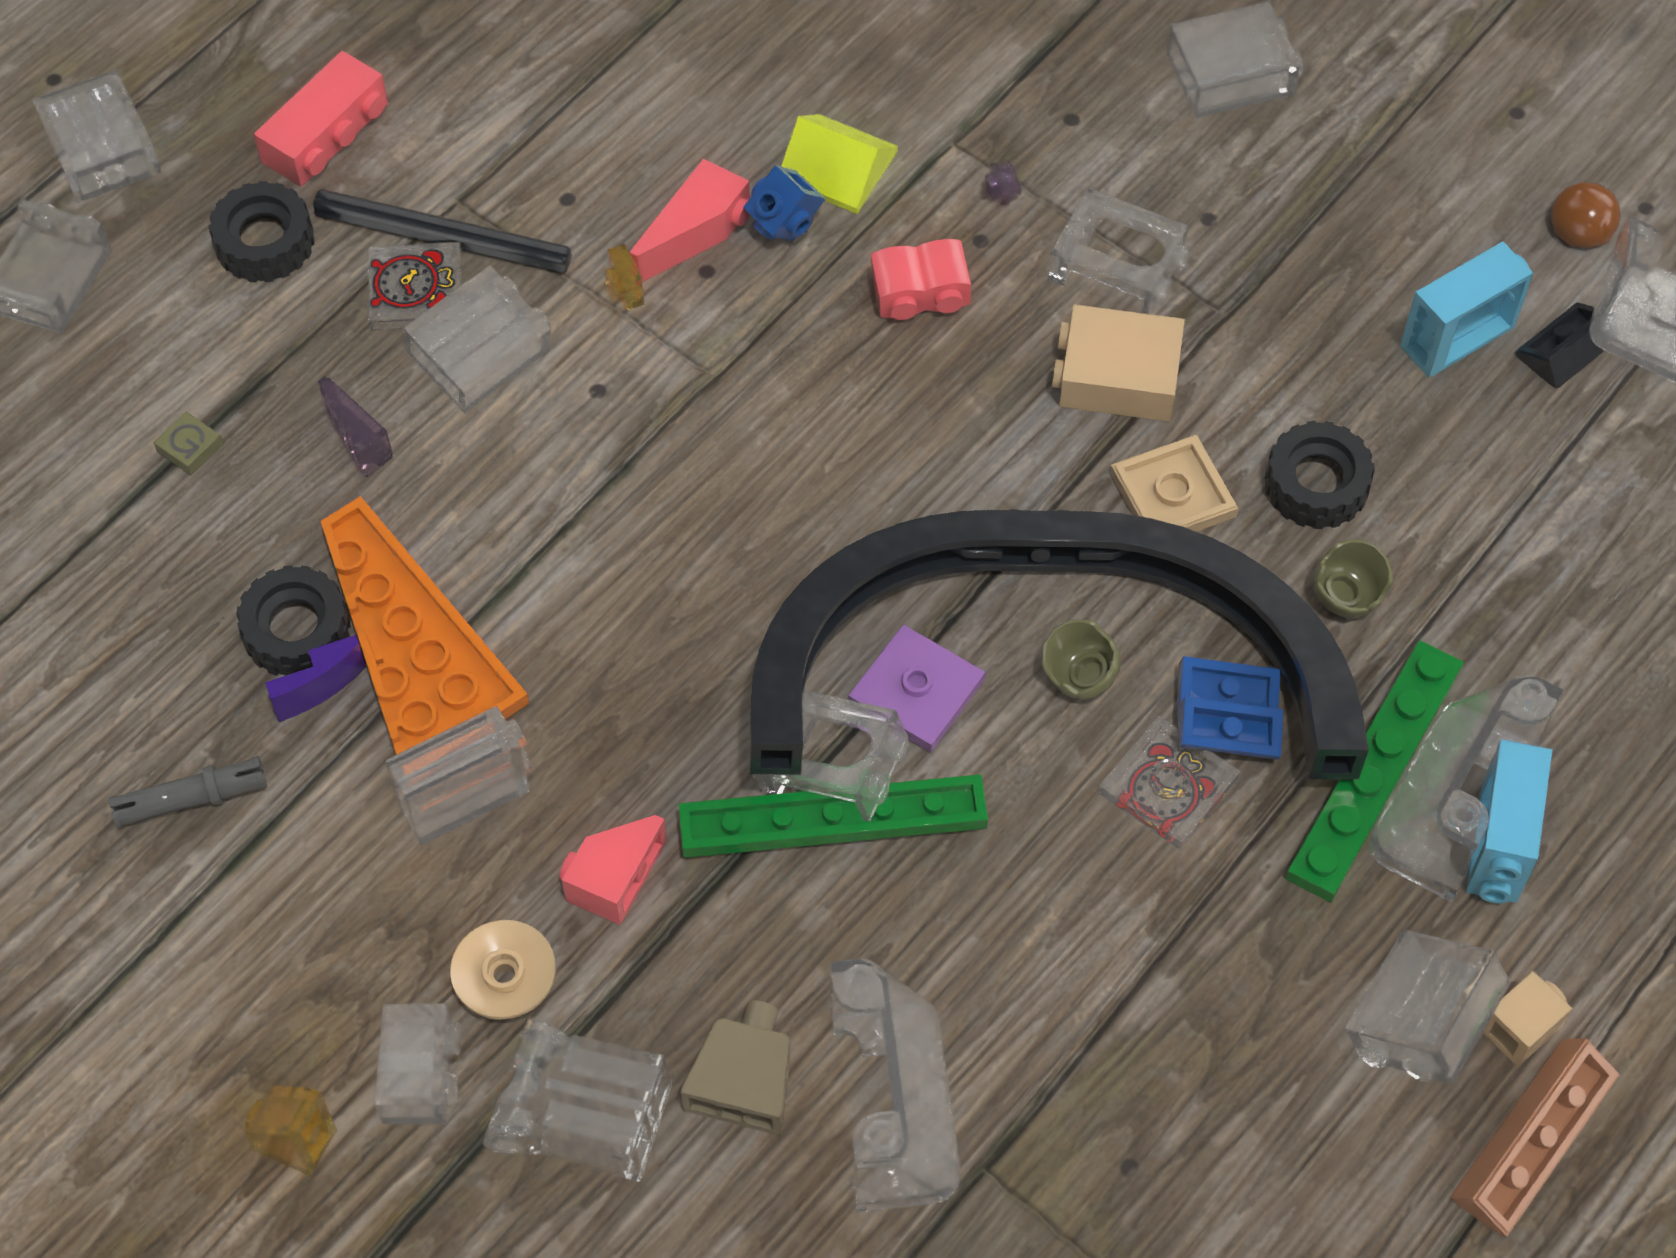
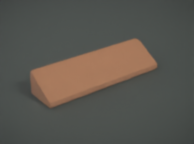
(1535, 1135)

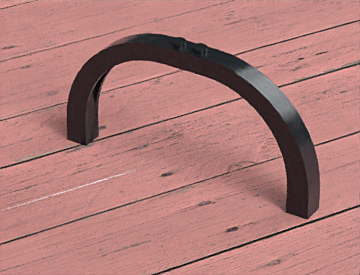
(1058, 542)

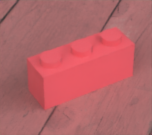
(321, 118)

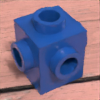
(783, 204)

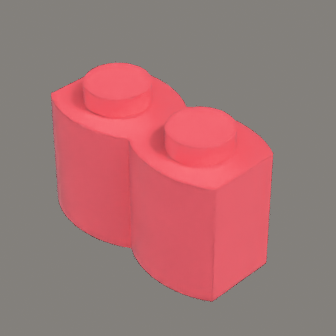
(921, 279)

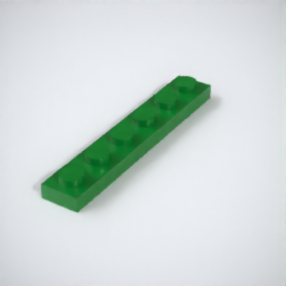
(1391, 744)
(818, 819)

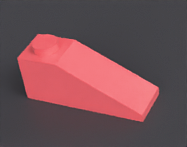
(693, 220)

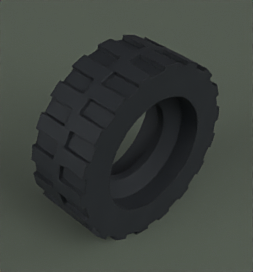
(258, 202)
(1325, 442)
(281, 588)

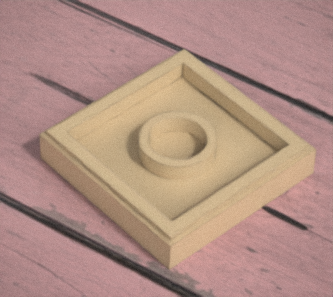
(1175, 486)

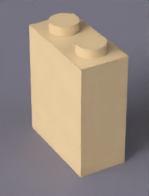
(1119, 362)

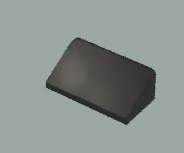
(1561, 346)

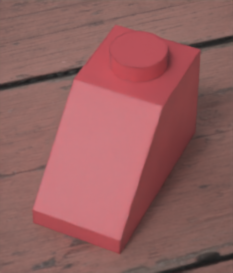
(613, 867)

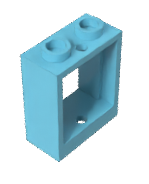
(1466, 309)
(1515, 803)

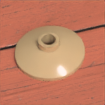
(499, 948)

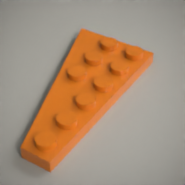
(416, 644)

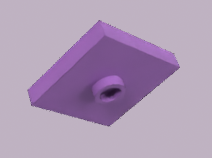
(920, 683)

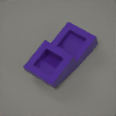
(332, 670)

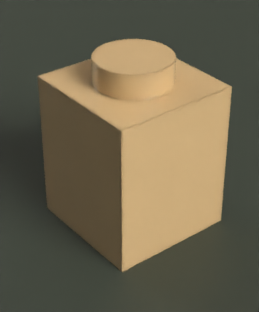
(1527, 1018)

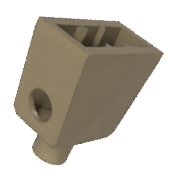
(742, 1072)

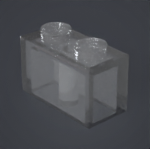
(416, 1064)

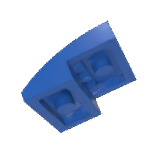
(1229, 708)

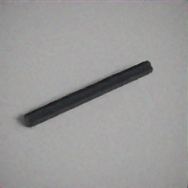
(442, 230)

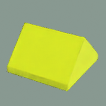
(838, 159)

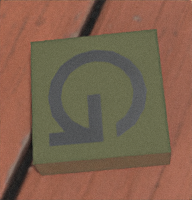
(188, 443)

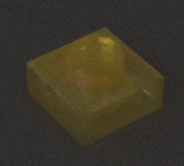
(624, 277)

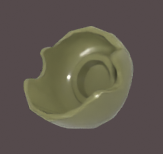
(1352, 578)
(1080, 659)

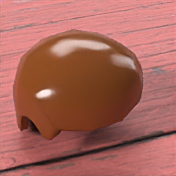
(1585, 215)

